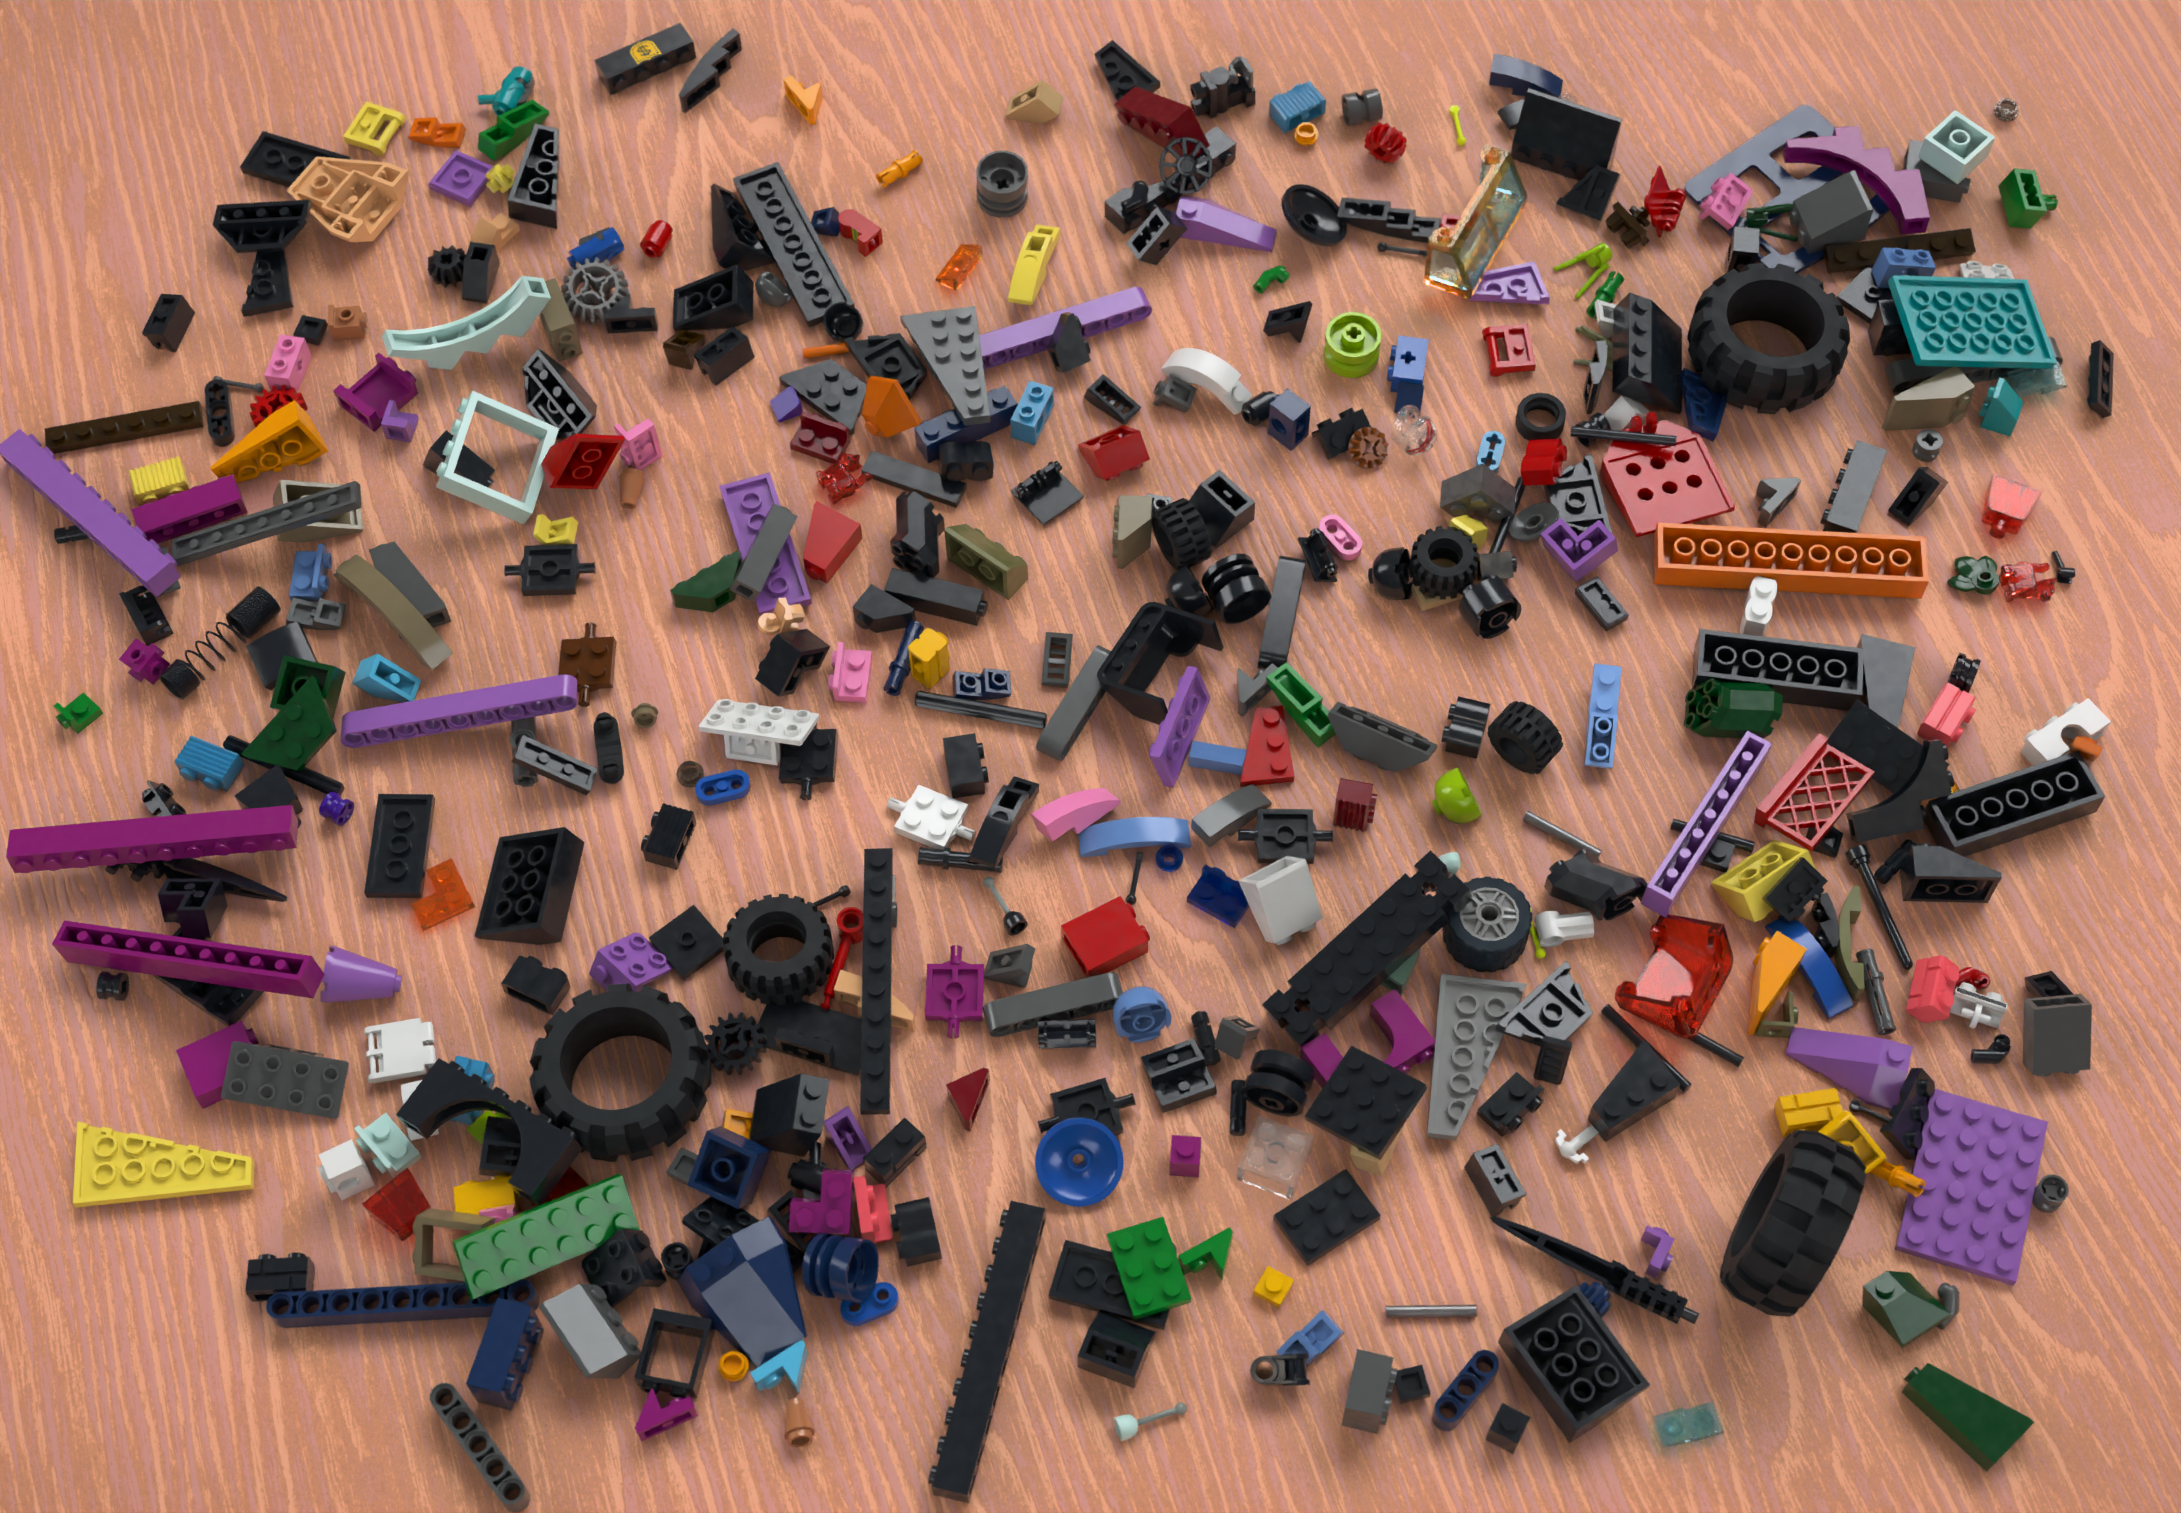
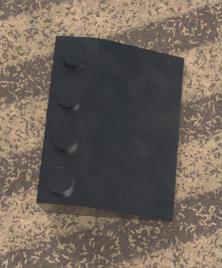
(1564, 136)
(1647, 354)
(530, 887)
(1572, 1363)

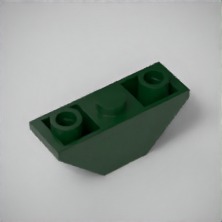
(709, 587)

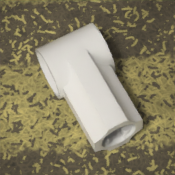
(1556, 928)

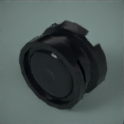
(1964, 672)

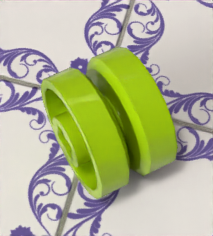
(1352, 344)

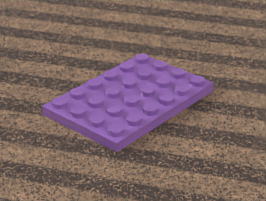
(1977, 1189)

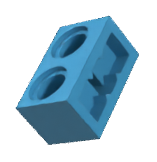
(1032, 412)

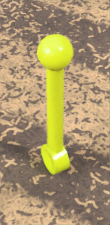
(1454, 110)
(1539, 952)

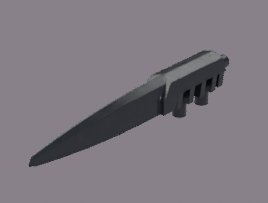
(193, 868)
(1613, 1275)

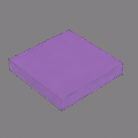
(461, 178)

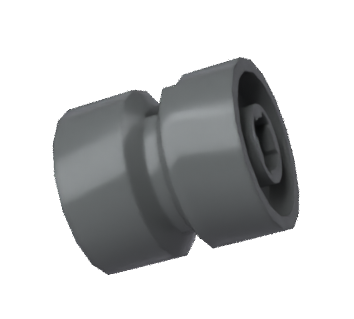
(1363, 106)

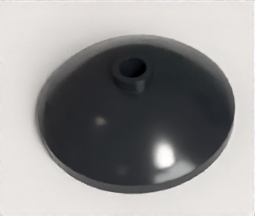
(1313, 215)

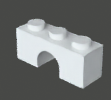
(2078, 720)

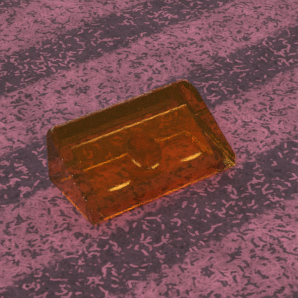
(960, 265)

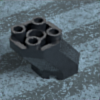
(917, 535)
(1594, 885)

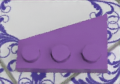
(1512, 285)

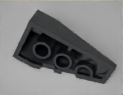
(735, 235)

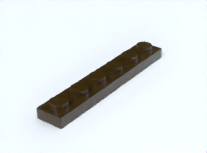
(1863, 254)
(124, 427)

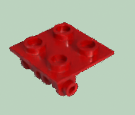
(1663, 204)

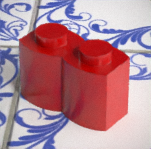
(1543, 462)

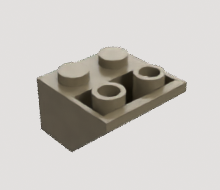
(1131, 528)

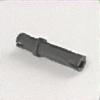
(1883, 1021)

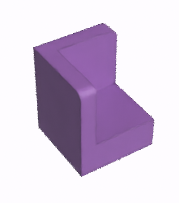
(397, 424)

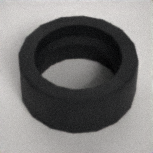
(1543, 402)

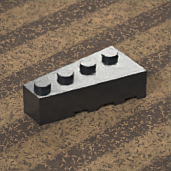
(537, 180)

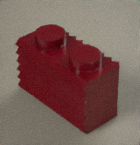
(1354, 805)

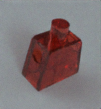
(2007, 505)
(398, 1205)

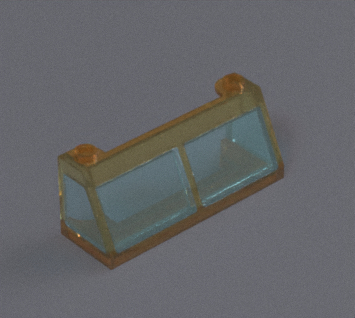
(1463, 254)

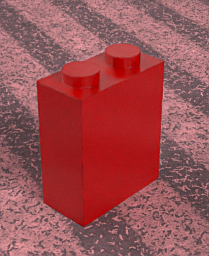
(1105, 938)

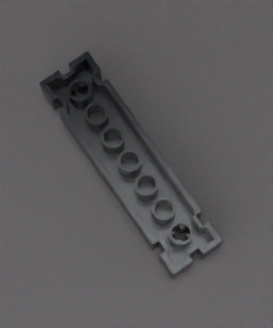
(1368, 950)

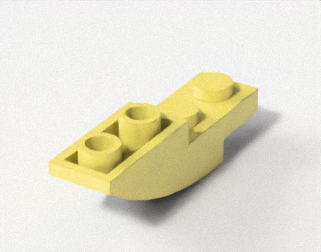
(1032, 264)

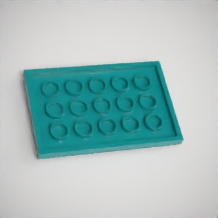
(1971, 322)

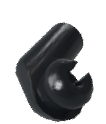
(1995, 1053)

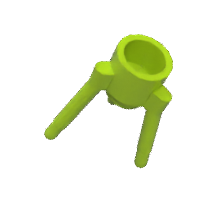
(1595, 257)

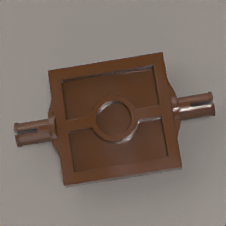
(589, 661)

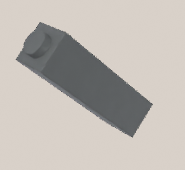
(763, 552)

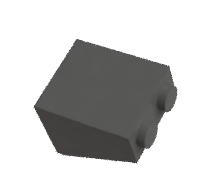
(1832, 214)

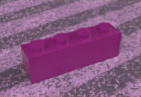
(190, 510)

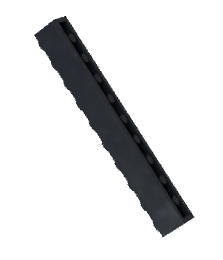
(989, 1352)

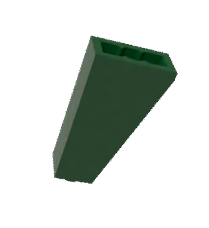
(1965, 1414)

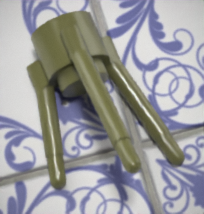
(1596, 337)

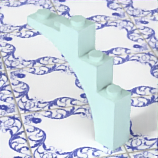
(478, 332)

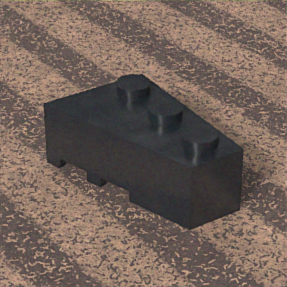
(1633, 1093)

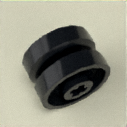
(1278, 1082)

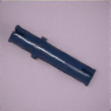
(900, 667)

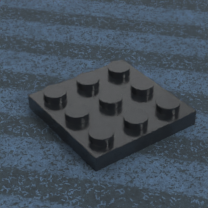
(1366, 1102)

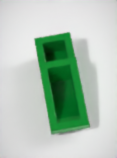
(511, 129)
(1301, 703)

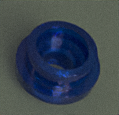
(1169, 851)

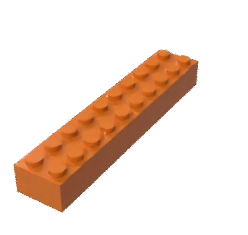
(1794, 558)

